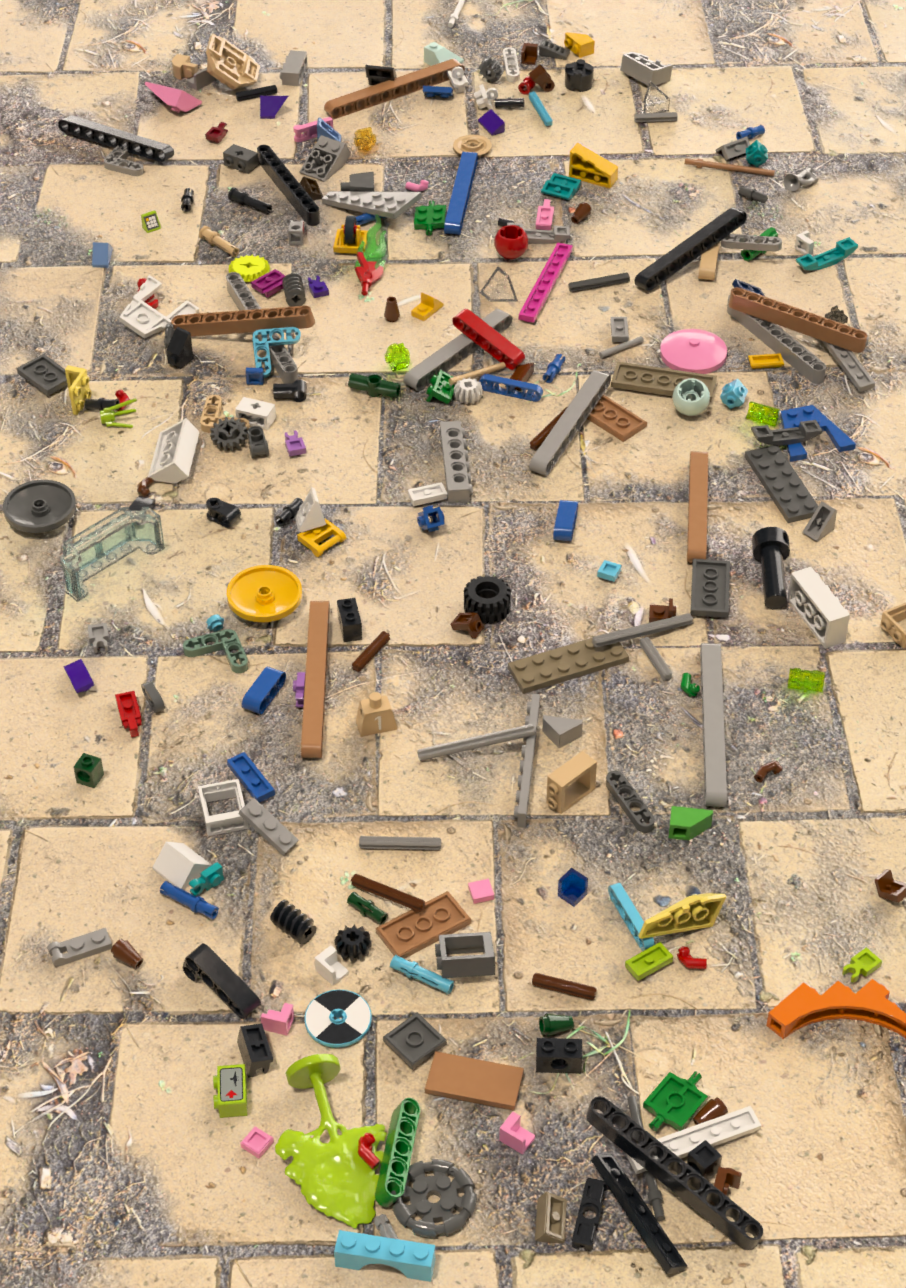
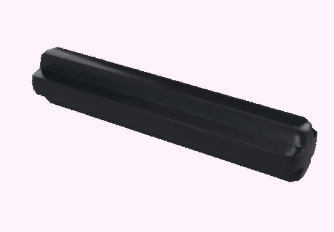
(253, 93)

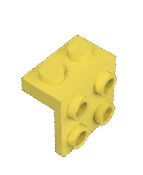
(78, 387)

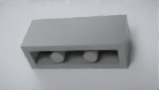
(294, 68)

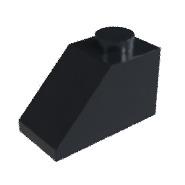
(180, 348)

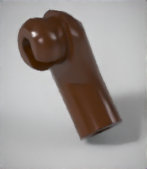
(142, 487)

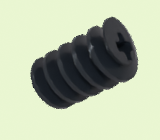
(293, 922)

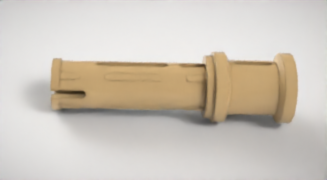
(214, 239)

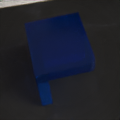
(572, 887)

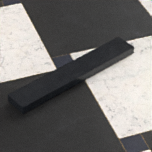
(639, 1213)

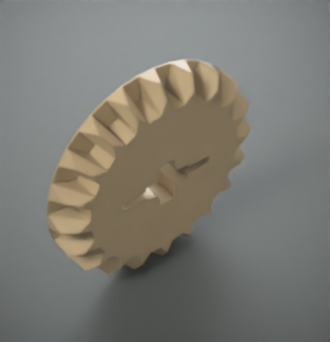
(472, 143)

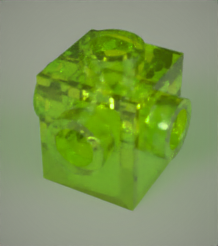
(397, 356)

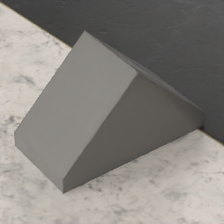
(821, 522)
(562, 730)

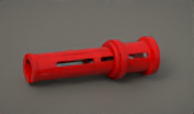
(527, 83)

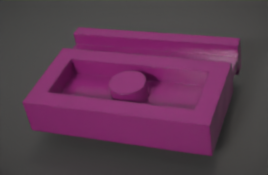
(269, 283)

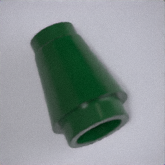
(553, 1024)

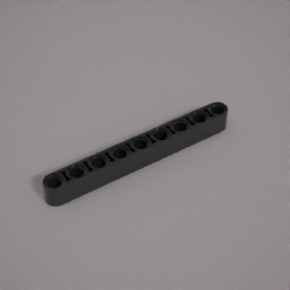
(114, 137)
(288, 185)
(690, 249)
(677, 1183)

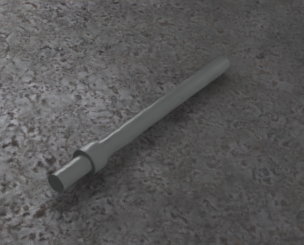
(654, 1196)

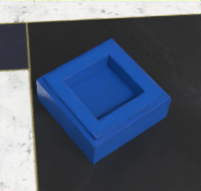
(254, 376)

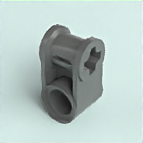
(257, 442)

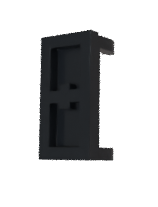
(254, 1049)

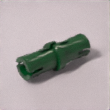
(377, 914)

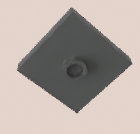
(414, 1040)

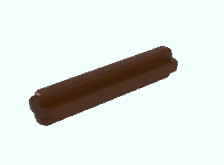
(370, 651)
(564, 986)

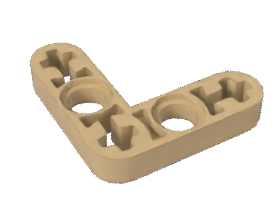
(208, 419)

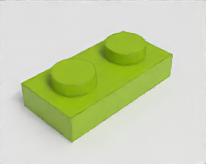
(649, 961)

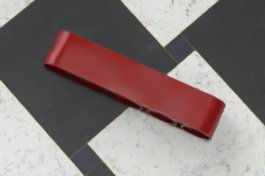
(488, 338)

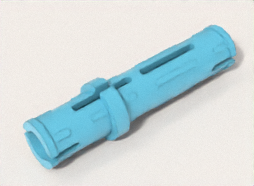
(415, 971)

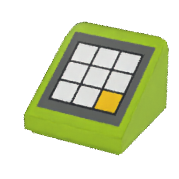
(150, 221)

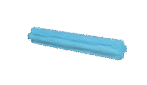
(540, 108)

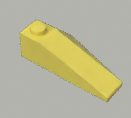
(687, 915)

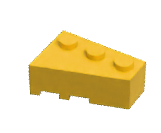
(591, 167)

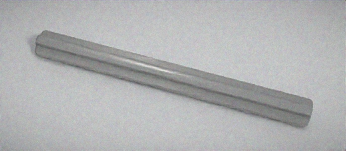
(642, 630)
(476, 742)

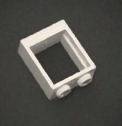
(222, 822)

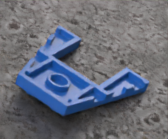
(792, 417)

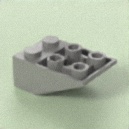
(325, 159)

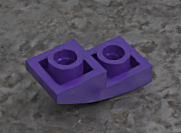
(79, 676)

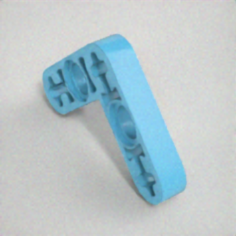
(264, 344)

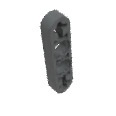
(627, 802)

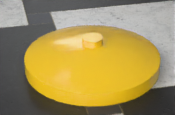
(264, 593)

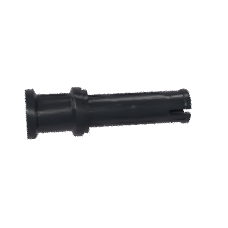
(244, 199)

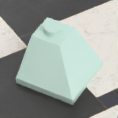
(436, 54)

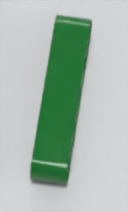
(397, 1152)

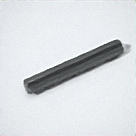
(598, 282)

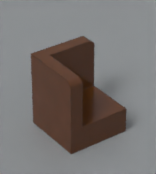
(529, 53)

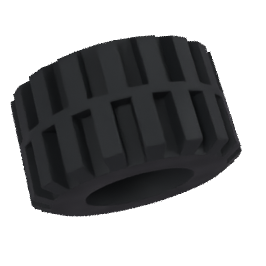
(488, 598)

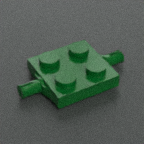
(430, 217)
(675, 1101)

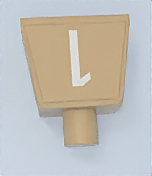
(375, 715)

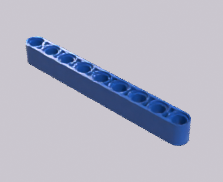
(461, 193)

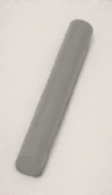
(620, 347)

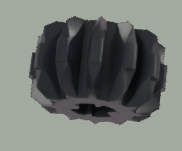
(353, 942)

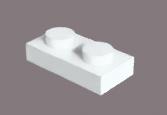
(427, 494)

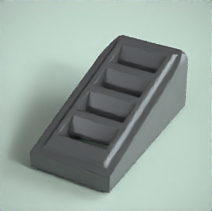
(553, 50)

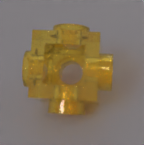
(364, 139)

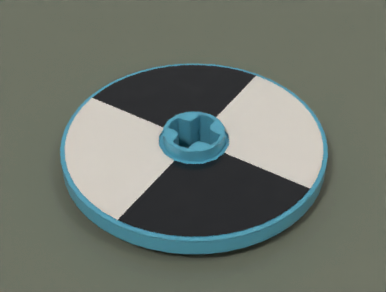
(339, 1032)

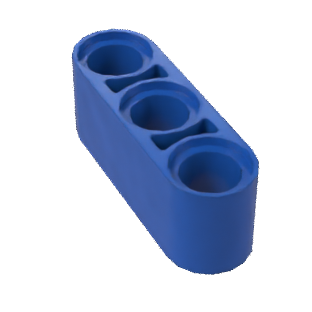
(565, 520)
(263, 690)

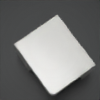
(329, 967)

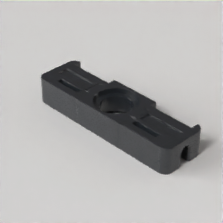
(584, 1227)

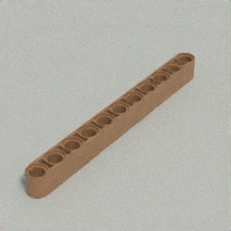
(390, 89)
(315, 680)

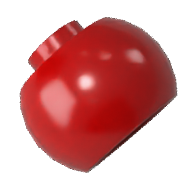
(511, 242)

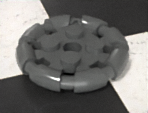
(443, 1188)

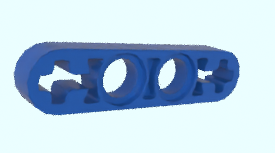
(510, 387)

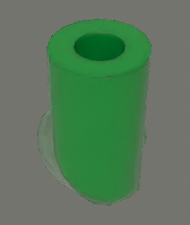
(686, 685)

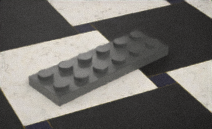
(782, 483)

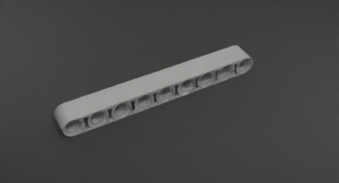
(783, 343)
(452, 353)
(570, 423)

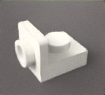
(804, 244)

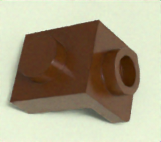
(890, 888)

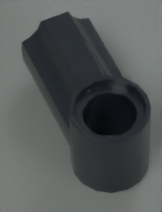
(295, 391)

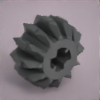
(491, 69)

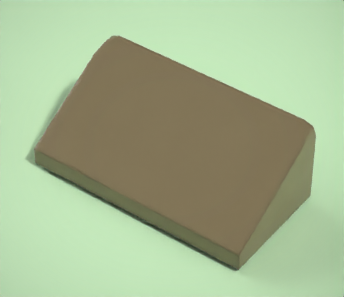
(550, 1218)

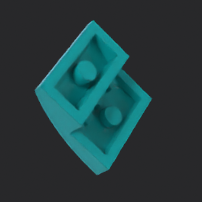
(561, 186)

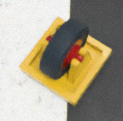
(349, 237)

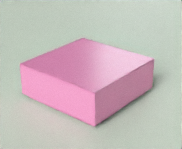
(481, 891)
(257, 1142)

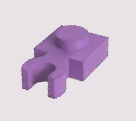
(294, 445)
(299, 687)

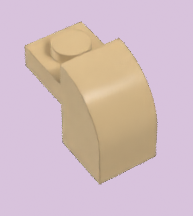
(183, 67)

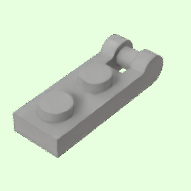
(79, 947)

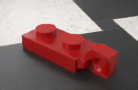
(129, 712)

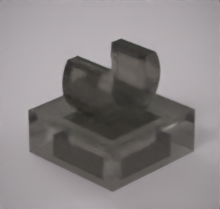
(837, 315)

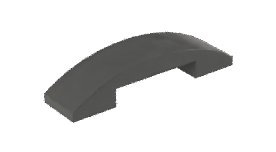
(787, 436)

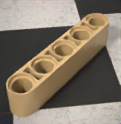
(708, 263)

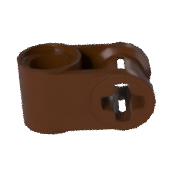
(542, 78)

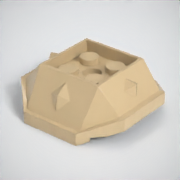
(230, 64)

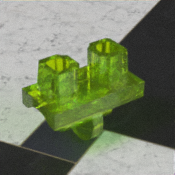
(762, 414)
(806, 680)

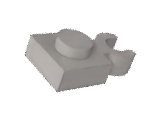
(98, 636)

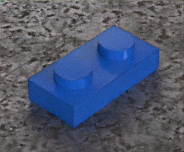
(443, 92)

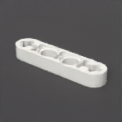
(511, 65)

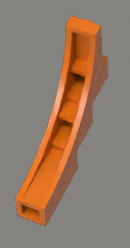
(838, 1002)

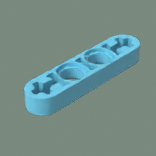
(629, 914)

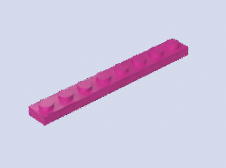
(545, 282)

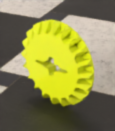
(250, 267)

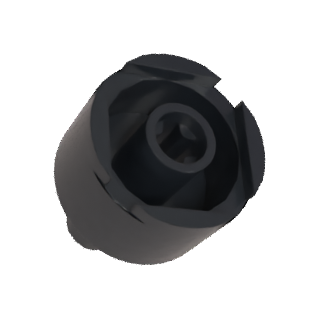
(579, 76)

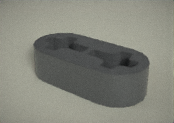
(153, 696)

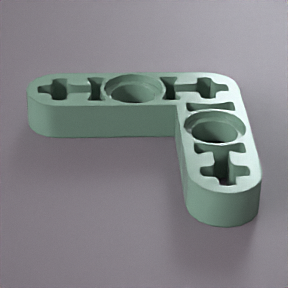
(225, 644)

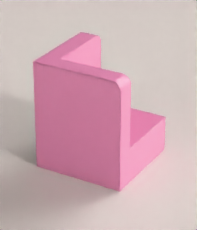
(278, 1021)
(514, 1135)

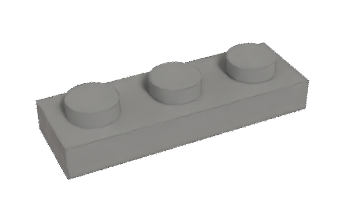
(268, 826)

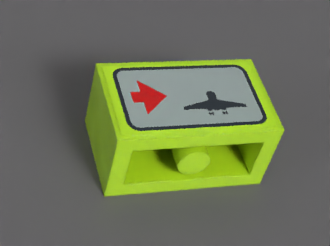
(232, 1091)

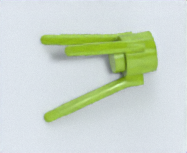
(108, 416)

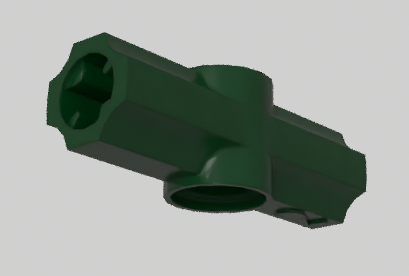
(374, 385)

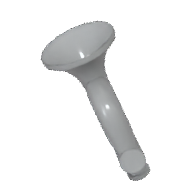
(792, 181)

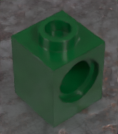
(88, 770)

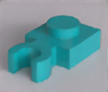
(209, 878)

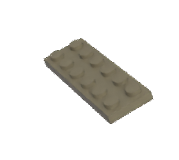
(655, 379)
(565, 664)

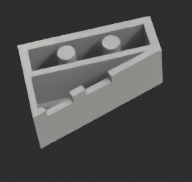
(645, 70)

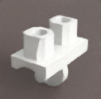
(458, 79)
(483, 97)

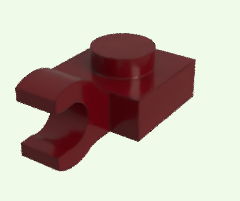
(216, 134)

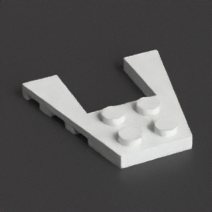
(144, 318)

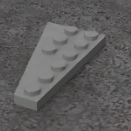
(381, 203)

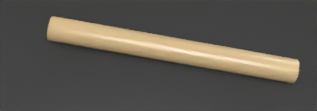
(477, 373)

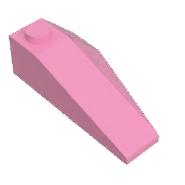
(176, 98)

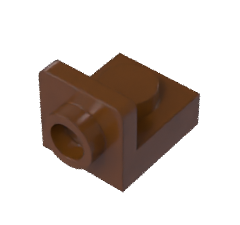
(660, 612)
(468, 622)
(727, 1178)

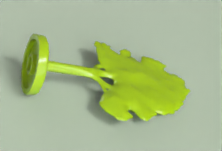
(331, 1172)

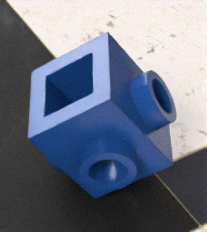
(436, 516)

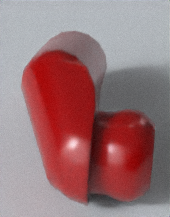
(122, 397)

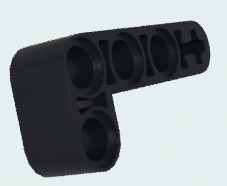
(221, 979)

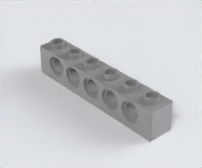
(455, 462)

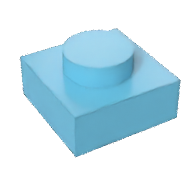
(609, 570)

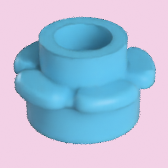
(215, 623)

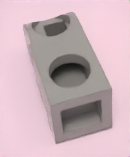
(296, 232)

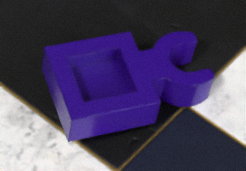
(317, 288)

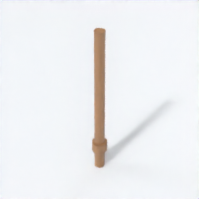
(699, 163)

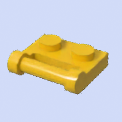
(314, 536)

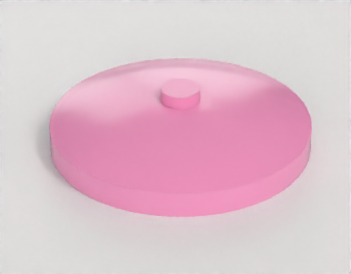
(693, 351)

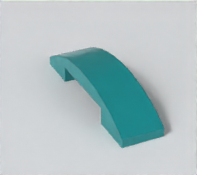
(829, 258)

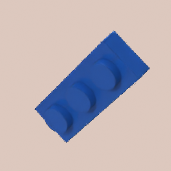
(250, 777)

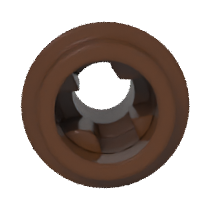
(582, 211)
(391, 310)
(126, 953)
(713, 1109)

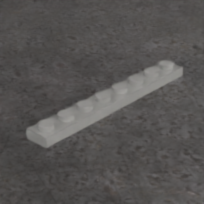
(526, 765)

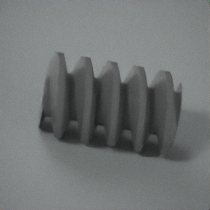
(294, 289)

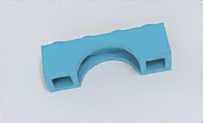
(411, 1258)

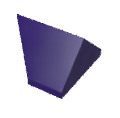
(270, 106)

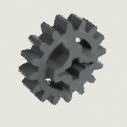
(237, 430)

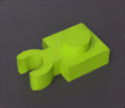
(862, 963)

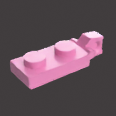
(545, 216)

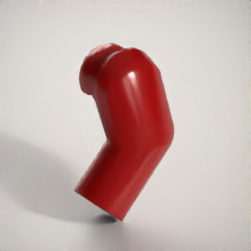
(690, 962)
(365, 1150)

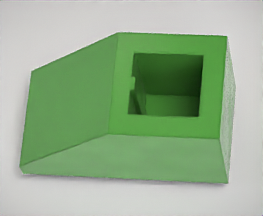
(688, 822)

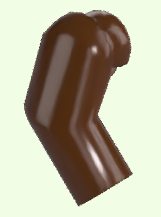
(764, 769)

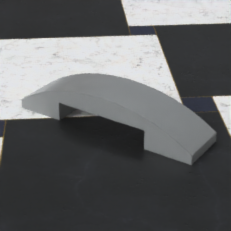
(558, 234)

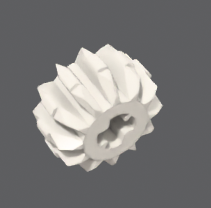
(468, 390)

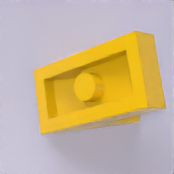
(427, 307)

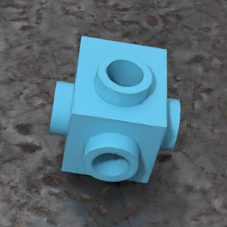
(734, 394)

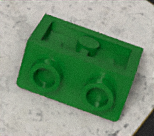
(440, 387)

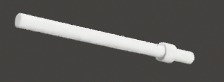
(454, 17)

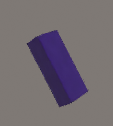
(492, 122)

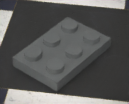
(44, 374)

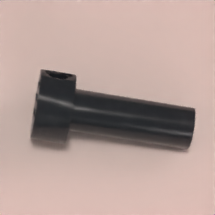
(770, 549)

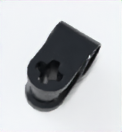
(222, 512)

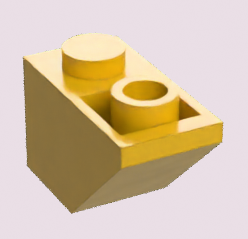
(579, 44)

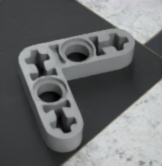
(119, 164)

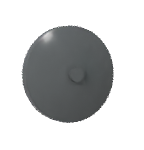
(39, 506)

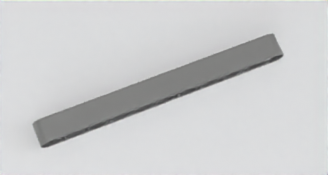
(279, 355)
(713, 726)

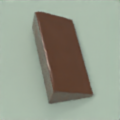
(523, 373)

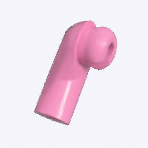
(417, 187)

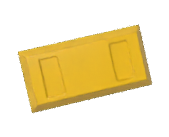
(766, 361)

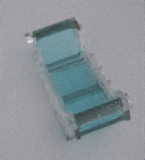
(107, 544)

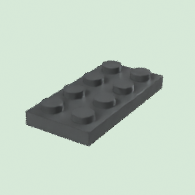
(710, 588)

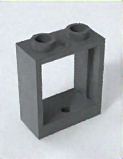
(465, 965)

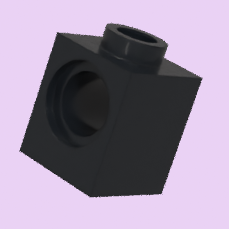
(705, 1160)

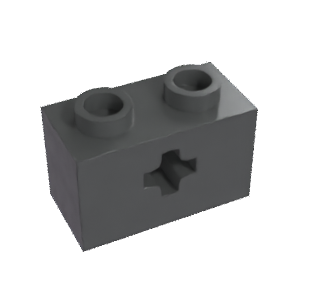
(240, 158)

